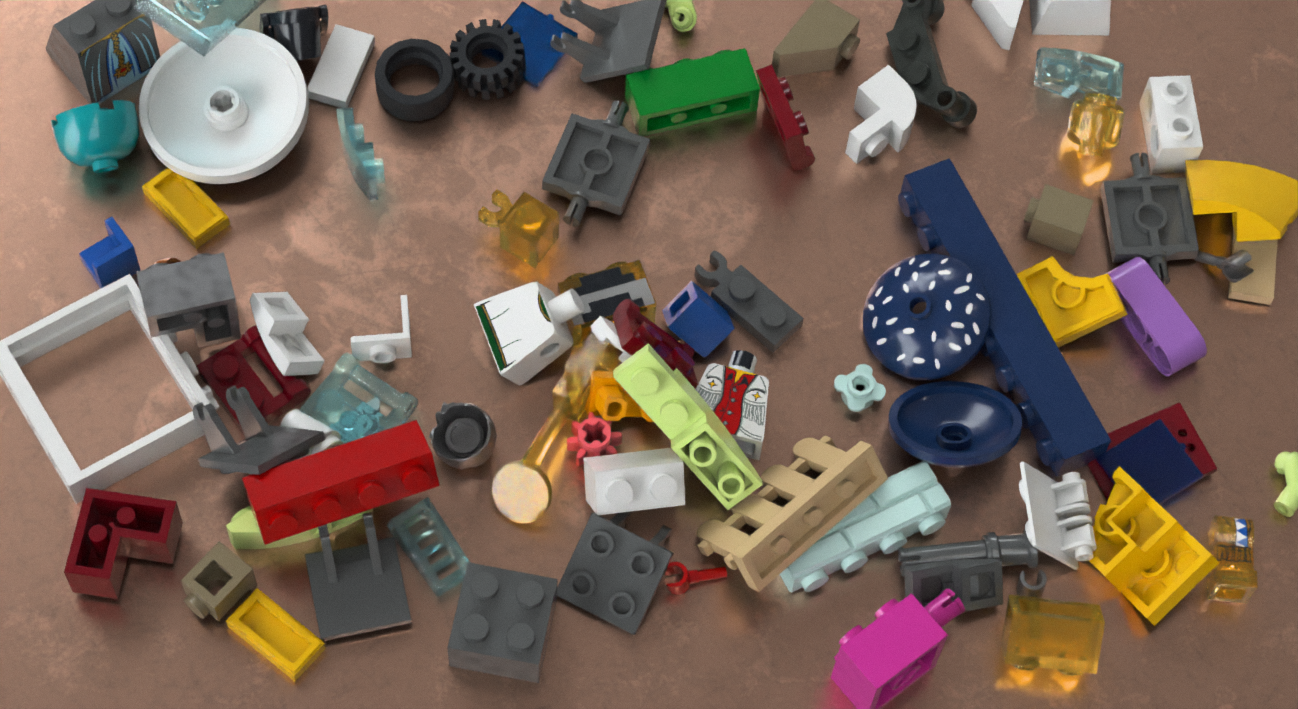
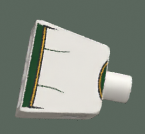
(527, 328)

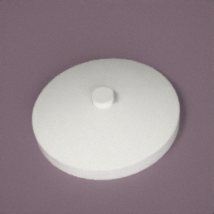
(224, 111)

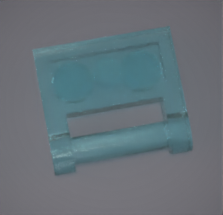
(348, 413)

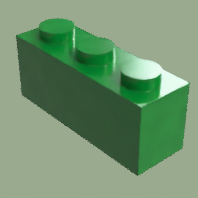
(692, 92)

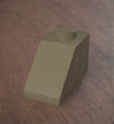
(817, 41)

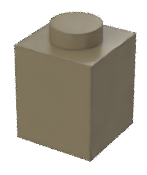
(1058, 219)

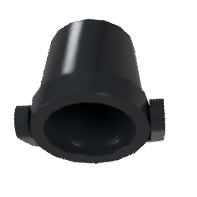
(297, 29)

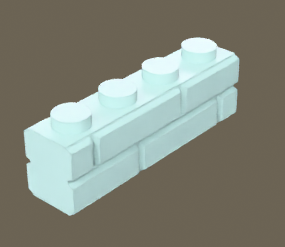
(894, 511)

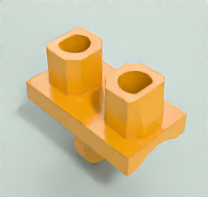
(610, 399)

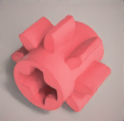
(591, 430)

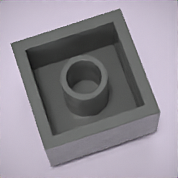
(502, 622)

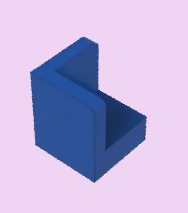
(111, 256)
(698, 319)

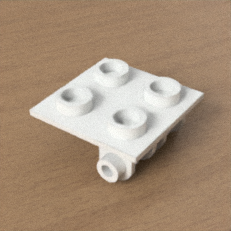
(1058, 515)

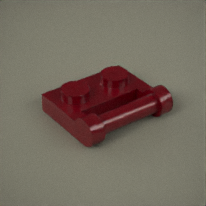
(791, 126)
(637, 331)
(231, 369)

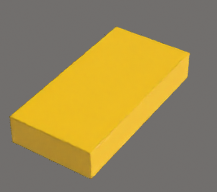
(186, 206)
(276, 634)

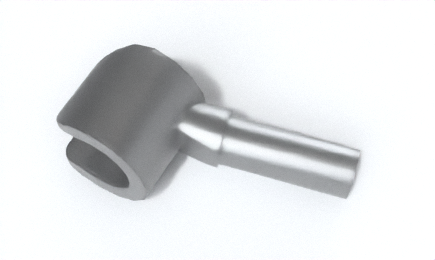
(1232, 267)
(1027, 590)

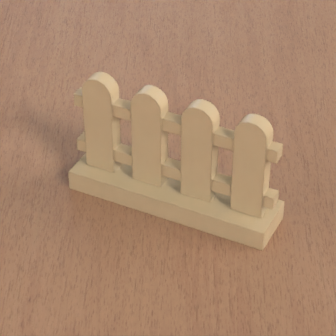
(812, 510)

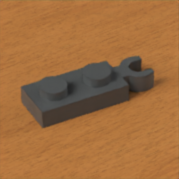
(750, 302)

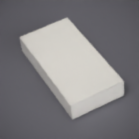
(340, 66)

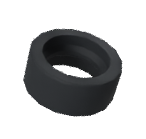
(420, 53)

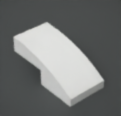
(281, 330)

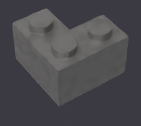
(191, 296)

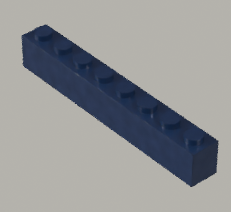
(1018, 340)

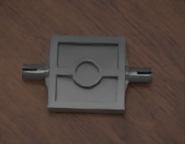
(596, 163)
(1149, 218)

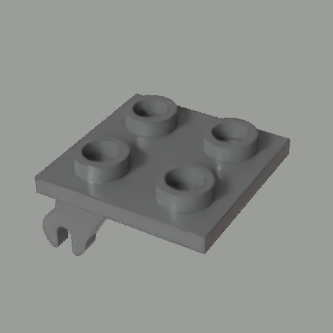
(621, 41)
(263, 444)
(615, 571)
(357, 585)

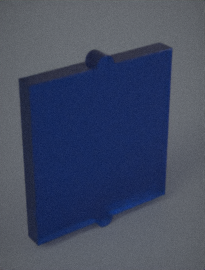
(536, 34)
(1153, 461)

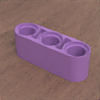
(1156, 318)

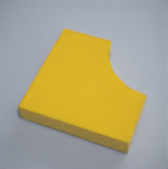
(1071, 303)

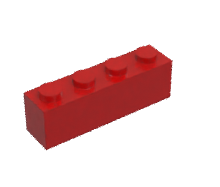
(341, 481)

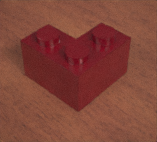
(116, 528)

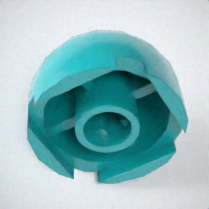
(97, 134)

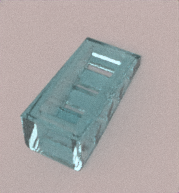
(399, 528)

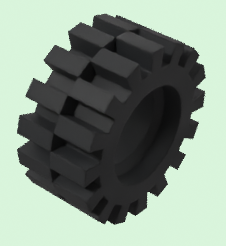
(488, 79)

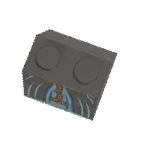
(104, 47)

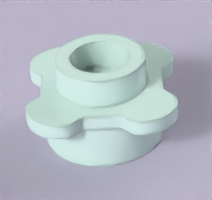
(856, 399)

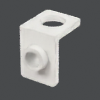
(385, 347)

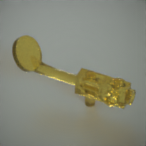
(521, 487)

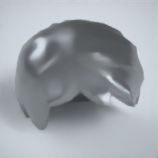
(463, 435)

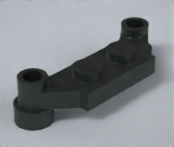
(920, 63)

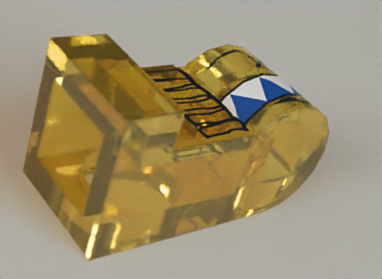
(1232, 546)

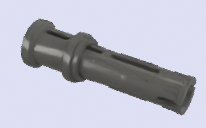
(1010, 549)

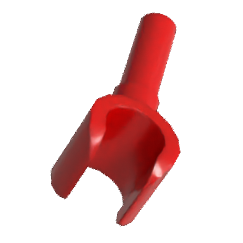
(691, 576)

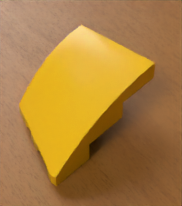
(1257, 197)
(1146, 550)

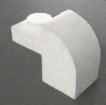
(888, 112)

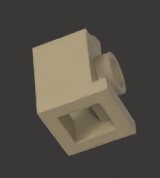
(215, 569)

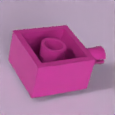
(893, 649)

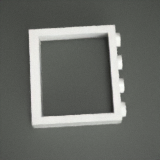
(69, 324)

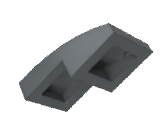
(972, 580)

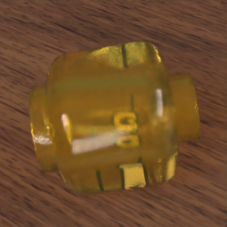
(1095, 123)

